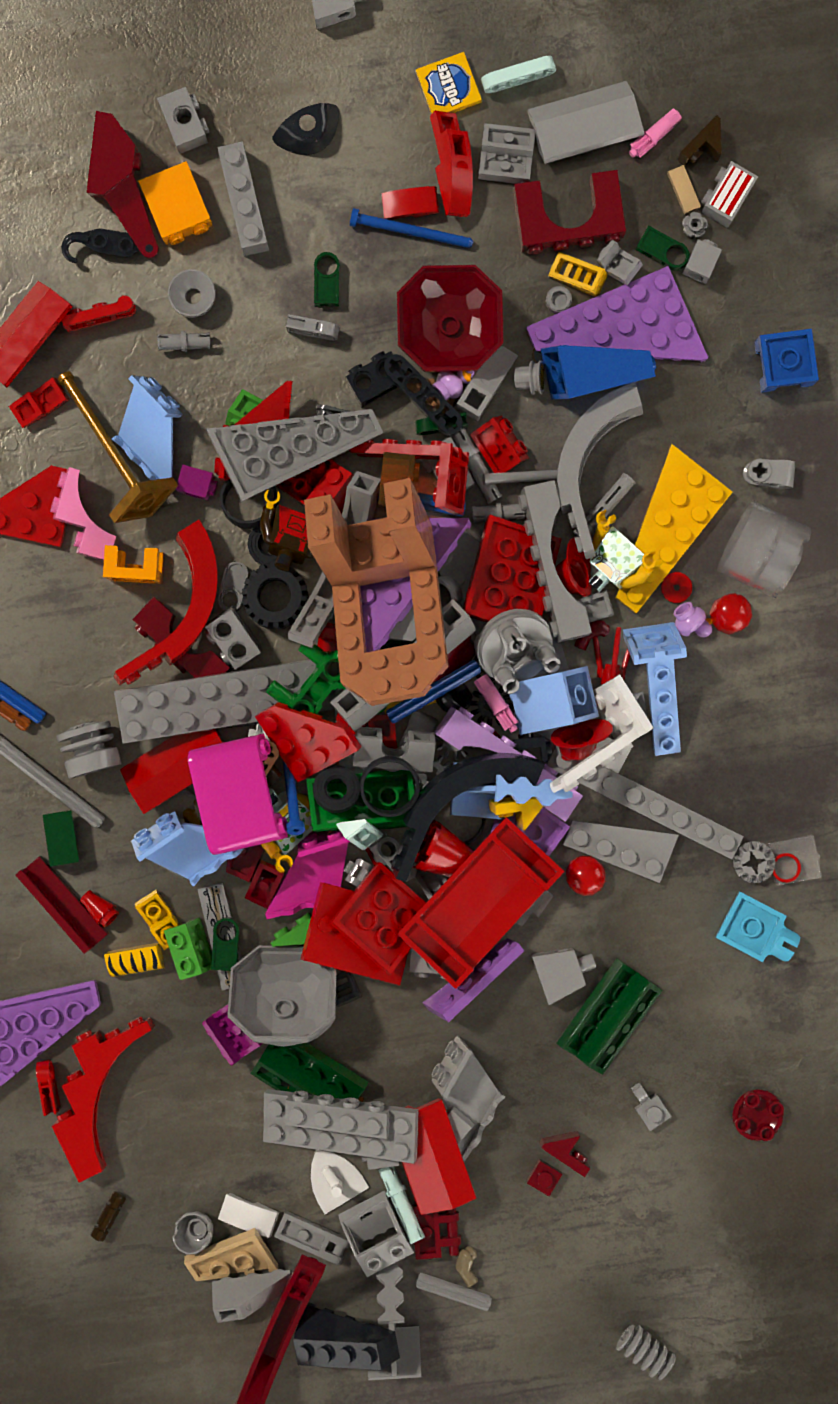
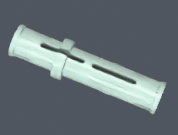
(399, 1198)

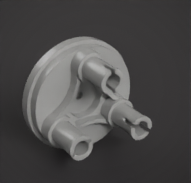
(516, 648)

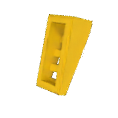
(594, 290)

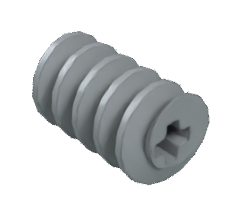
(647, 1350)

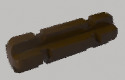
(108, 1216)

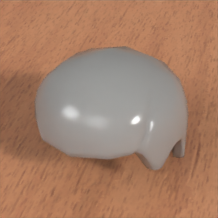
(193, 1232)

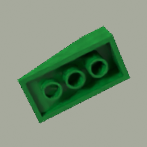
(382, 789)

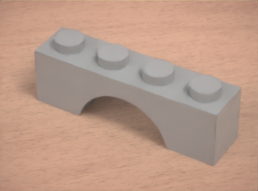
(243, 198)

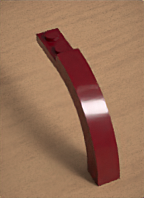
(280, 1330)

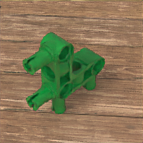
(317, 685)

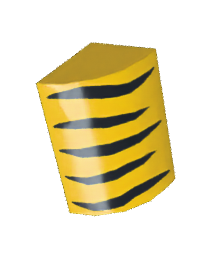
(134, 959)

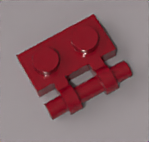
(431, 1245)

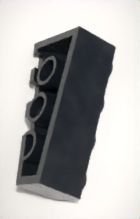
(342, 1342)

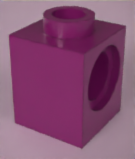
(196, 483)

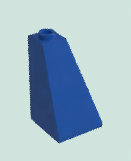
(585, 370)

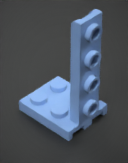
(658, 648)

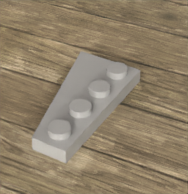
(628, 848)

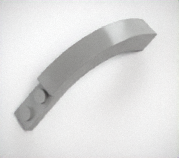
(590, 428)
(358, 508)

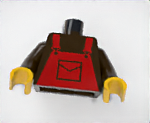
(284, 533)

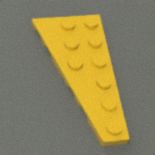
(676, 515)

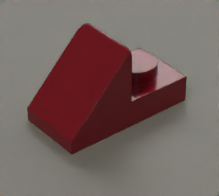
(264, 884)
(561, 1146)

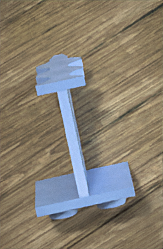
(148, 428)
(475, 800)
(179, 848)

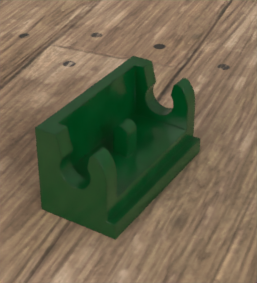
(60, 838)

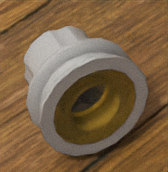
(530, 377)

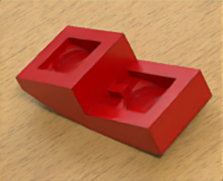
(410, 202)
(39, 403)

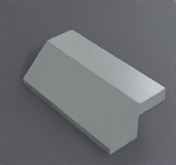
(586, 122)

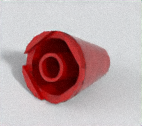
(441, 851)

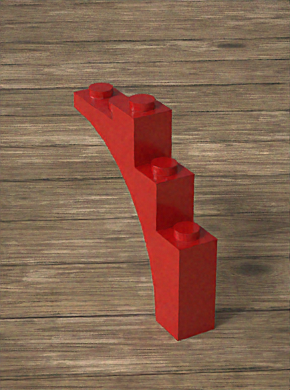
(78, 1130)

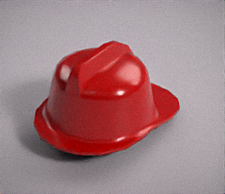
(575, 571)
(581, 739)

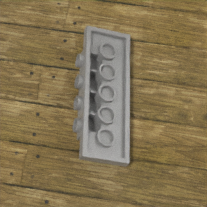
(340, 1125)

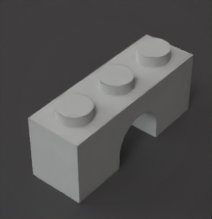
(417, 750)

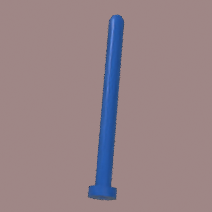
(357, 218)
(295, 825)

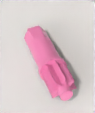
(655, 133)
(497, 704)

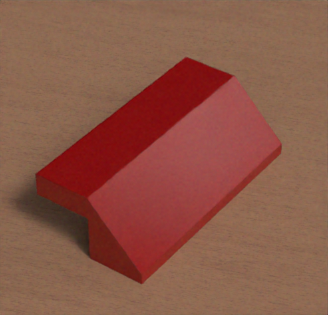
(29, 328)
(165, 768)
(439, 1174)

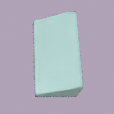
(360, 832)

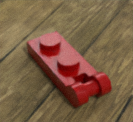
(99, 314)

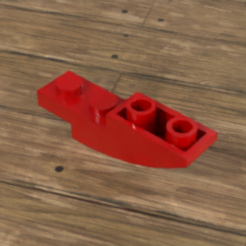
(455, 169)

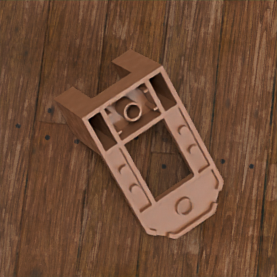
(374, 554)

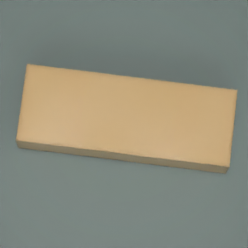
(684, 189)

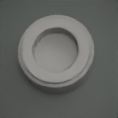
(558, 299)

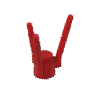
(611, 670)

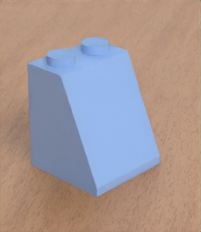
(554, 700)

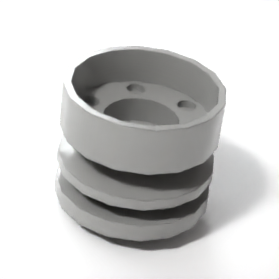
(88, 749)

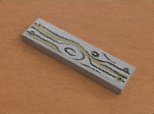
(215, 907)

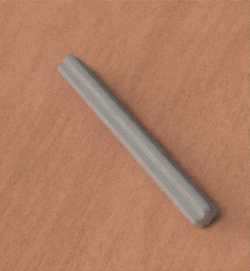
(50, 783)

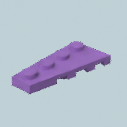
(450, 1001)

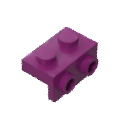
(228, 1037)

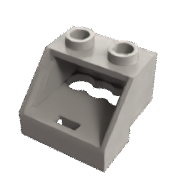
(377, 1216)

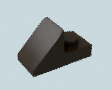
(708, 139)

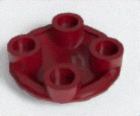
(758, 1115)

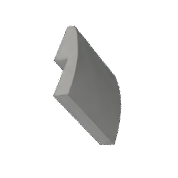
(506, 153)

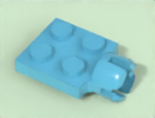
(757, 929)

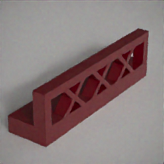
(61, 904)

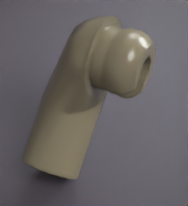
(464, 1264)

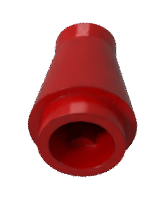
(100, 909)

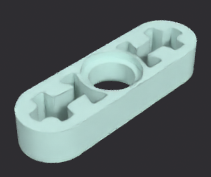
(518, 74)

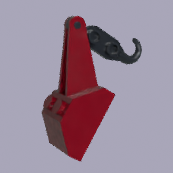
(113, 178)

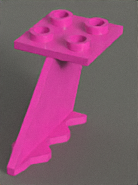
(318, 860)

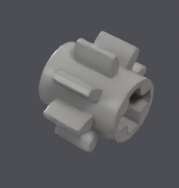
(357, 871)

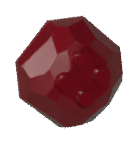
(450, 318)

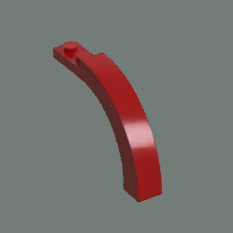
(203, 568)

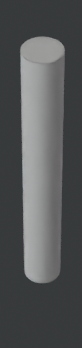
(526, 476)

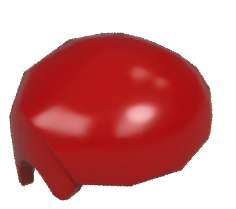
(731, 613)
(585, 875)

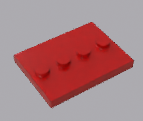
(505, 572)
(331, 949)

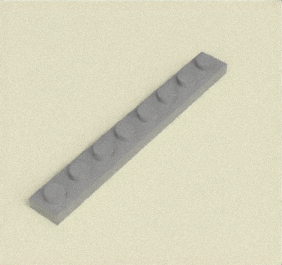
(655, 807)

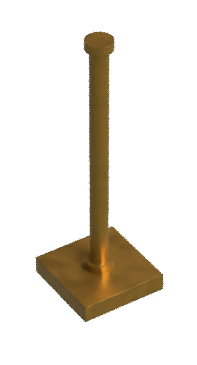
(143, 497)

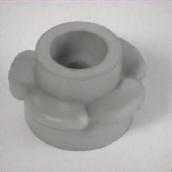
(692, 231)

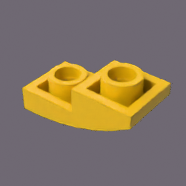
(157, 916)

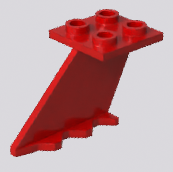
(274, 407)

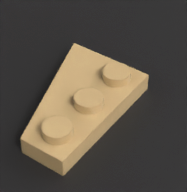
(234, 1255)

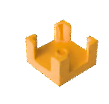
(115, 569)

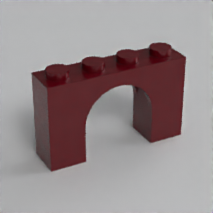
(540, 233)

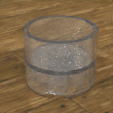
(764, 549)

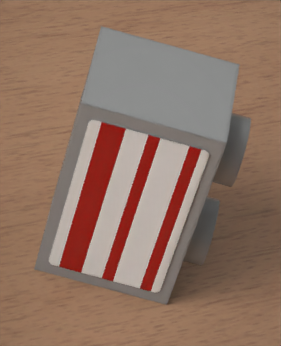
(729, 193)

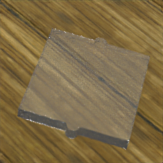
(805, 850)

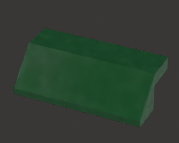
(609, 1016)
(307, 1071)

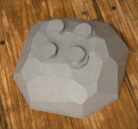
(281, 997)

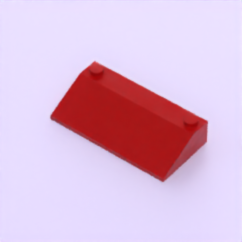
(480, 902)

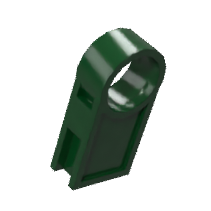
(655, 246)
(326, 286)
(426, 427)
(225, 951)

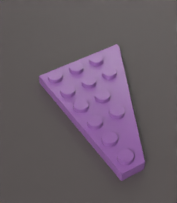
(633, 316)
(391, 600)
(38, 1020)

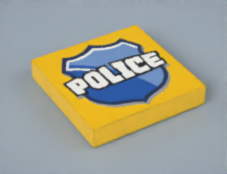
(449, 84)

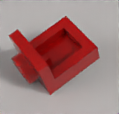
(327, 640)

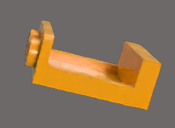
(176, 203)

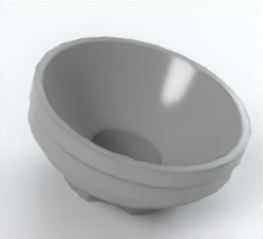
(185, 282)

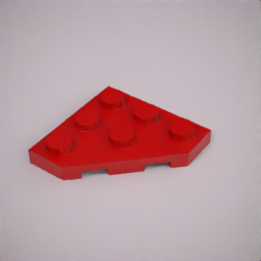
(27, 509)
(306, 739)

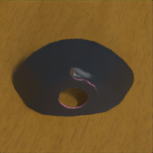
(296, 140)

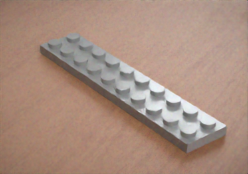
(209, 700)

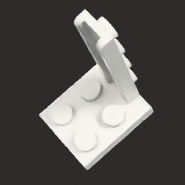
(620, 708)

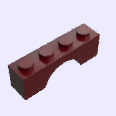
(158, 623)

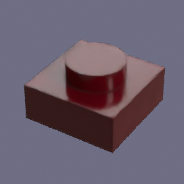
(544, 1177)

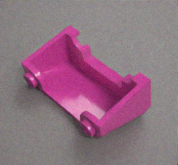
(235, 794)

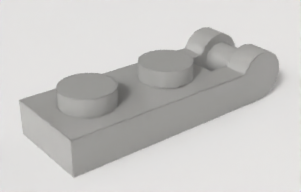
(311, 1237)

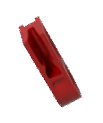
(47, 1087)

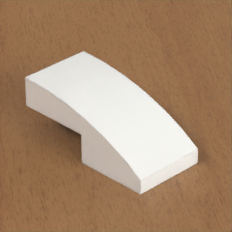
(248, 1215)

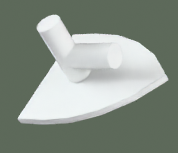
(334, 1180)

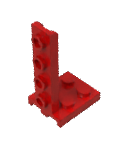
(450, 468)

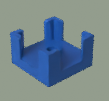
(787, 359)

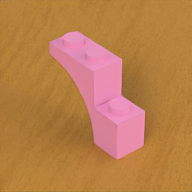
(69, 510)

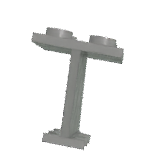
(467, 1088)
(407, 1337)

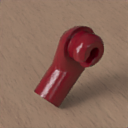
(598, 628)

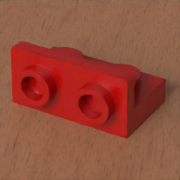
(500, 445)

